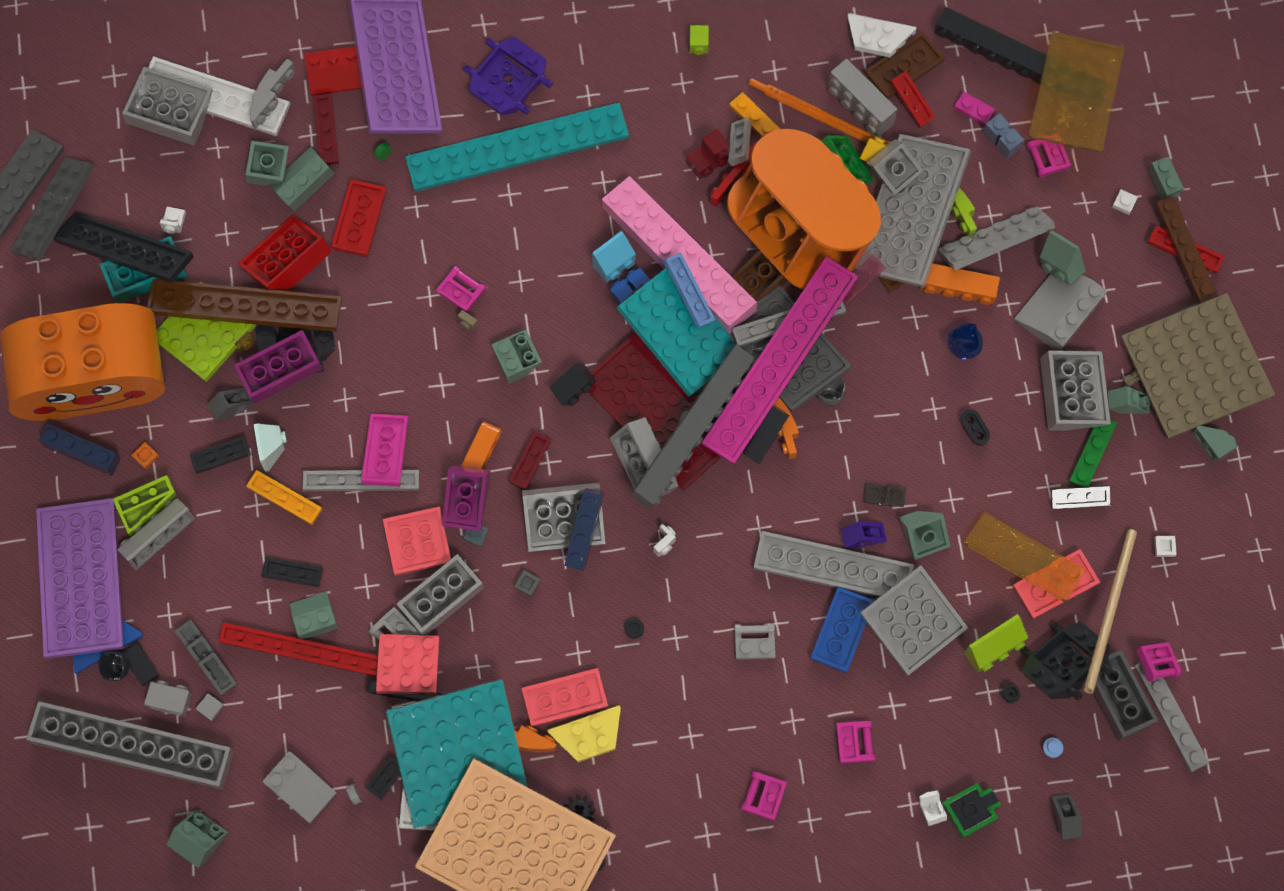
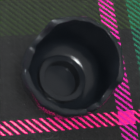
(113, 665)

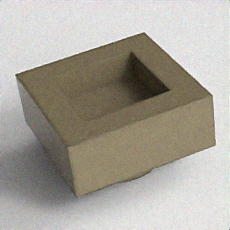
(467, 321)

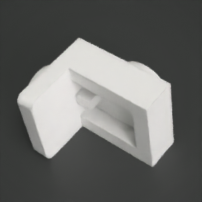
(664, 545)
(932, 808)

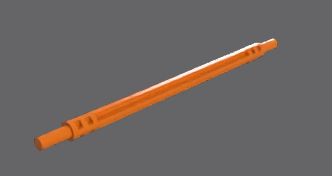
(813, 111)

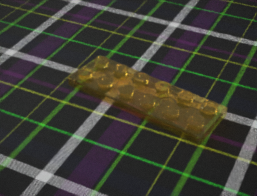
(1024, 557)

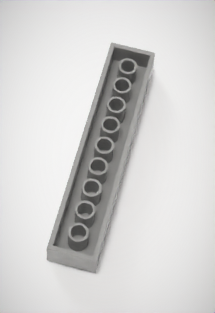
(130, 745)

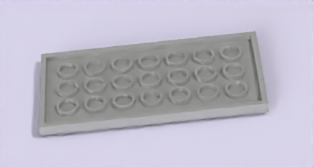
(918, 213)

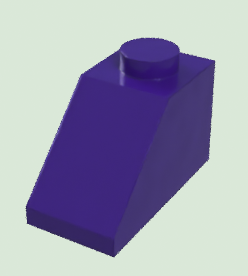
(863, 534)

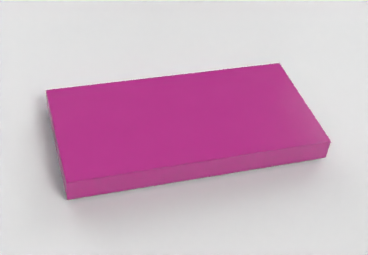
(385, 450)

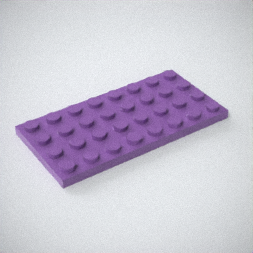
(395, 66)
(79, 578)

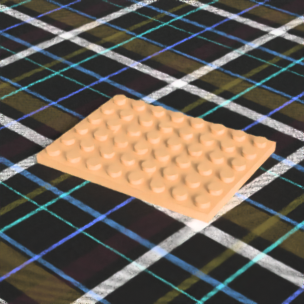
(511, 839)

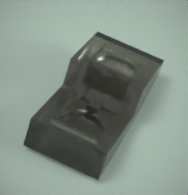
(884, 495)

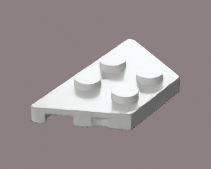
(878, 35)

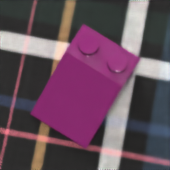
(465, 497)

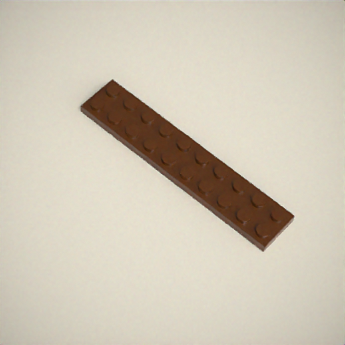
(245, 305)

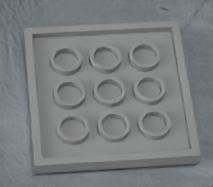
(913, 620)

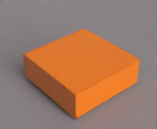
(145, 455)

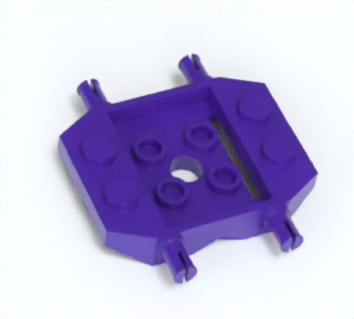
(488, 81)

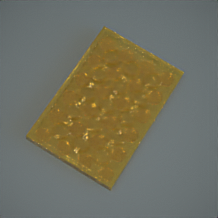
(1076, 92)

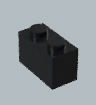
(573, 384)

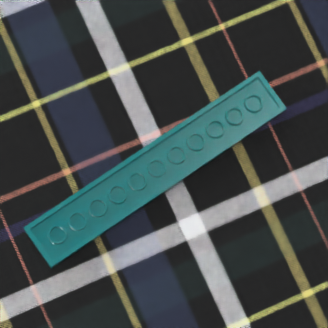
(517, 147)

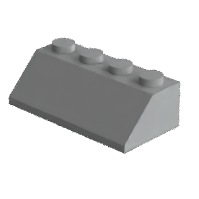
(637, 450)
(156, 533)

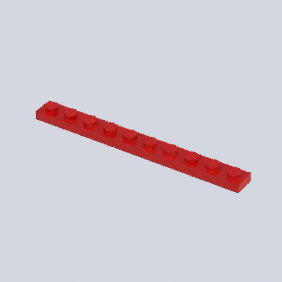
(299, 649)

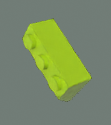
(997, 644)

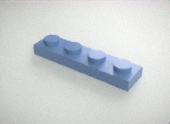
(689, 290)

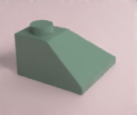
(925, 533)

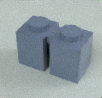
(1009, 140)

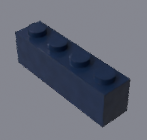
(79, 449)
(584, 529)

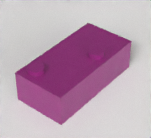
(278, 367)

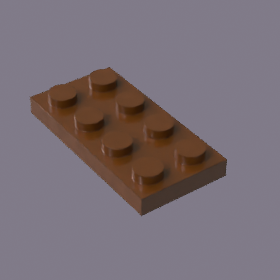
(915, 56)

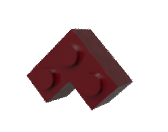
(710, 155)

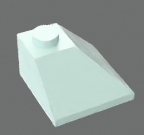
(269, 443)

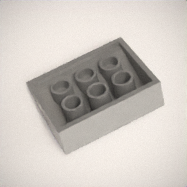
(168, 106)
(1060, 309)
(1074, 390)
(552, 516)

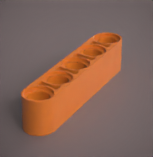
(482, 446)

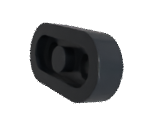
(975, 428)

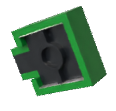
(971, 809)

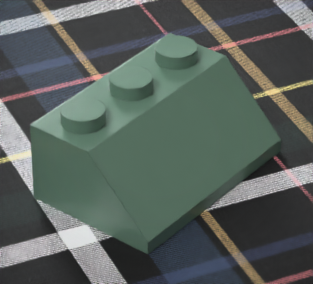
(303, 179)

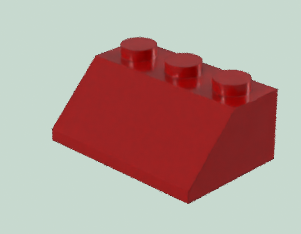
(333, 71)

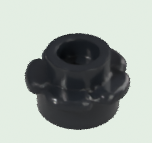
(1015, 693)

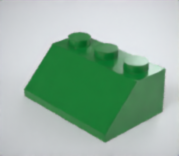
(851, 159)

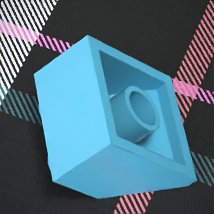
(613, 257)

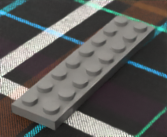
(828, 565)

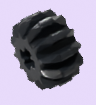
(581, 804)

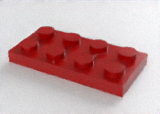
(358, 218)

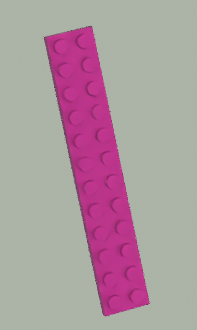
(779, 360)

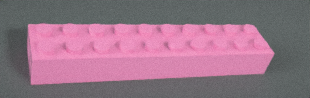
(665, 238)

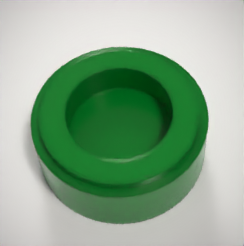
(382, 151)

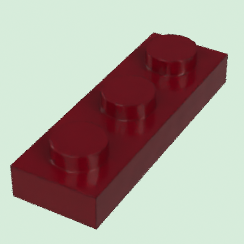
(530, 461)

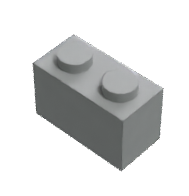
(168, 698)

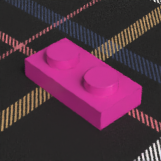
(974, 109)

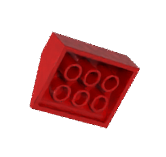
(285, 256)

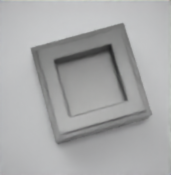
(209, 707)

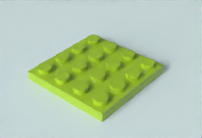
(201, 343)

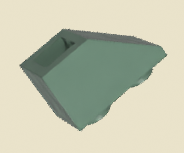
(1128, 401)

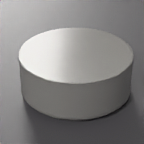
(354, 794)

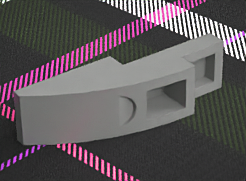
(265, 95)

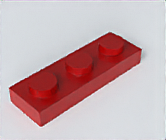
(912, 99)

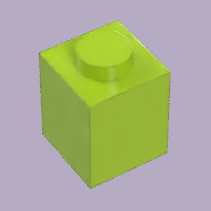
(698, 39)

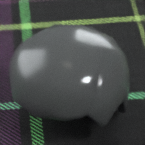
(833, 393)

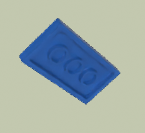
(841, 630)

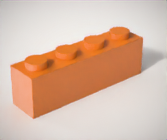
(962, 284)

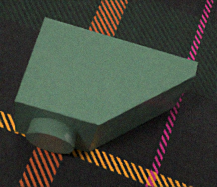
(1215, 442)

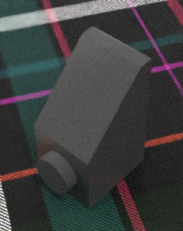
(229, 403)
(1067, 816)

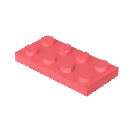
(1039, 602)
(564, 697)

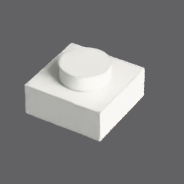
(1124, 202)
(1165, 546)

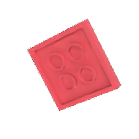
(417, 541)
(407, 664)

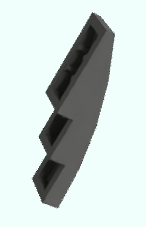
(205, 657)

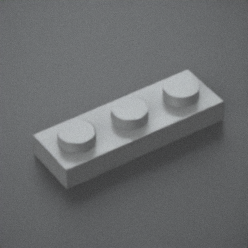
(739, 141)

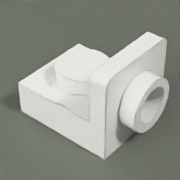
(173, 220)

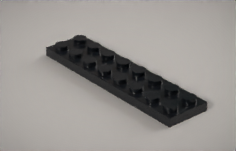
(123, 247)

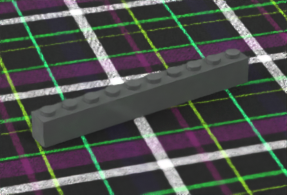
(691, 427)

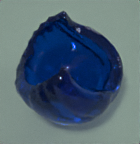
(965, 338)

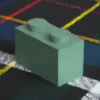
(1165, 179)

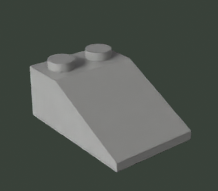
(299, 787)

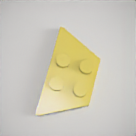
(589, 735)

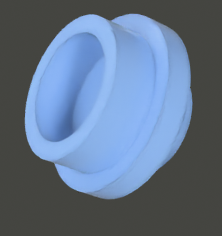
(1053, 747)

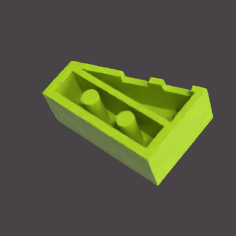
(143, 502)

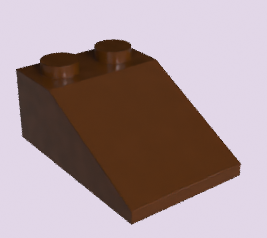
(759, 277)

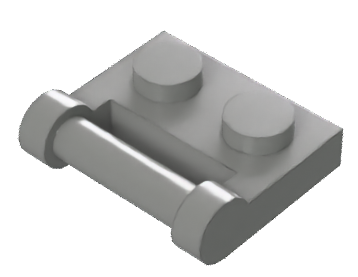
(394, 623)
(755, 648)

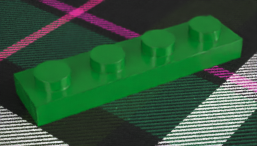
(1092, 455)

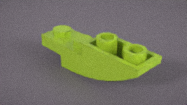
(964, 210)

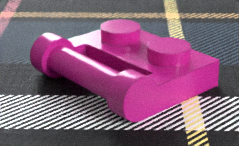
(1055, 156)
(457, 293)
(1158, 655)
(848, 742)
(769, 799)

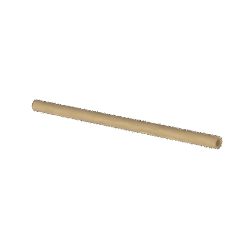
(1110, 612)

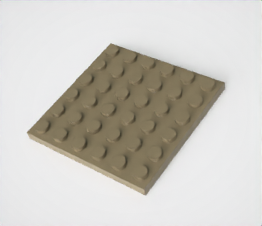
(1197, 366)

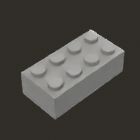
(861, 98)
(440, 595)

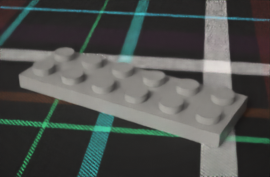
(996, 238)

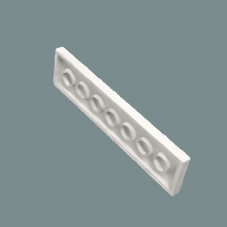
(227, 99)

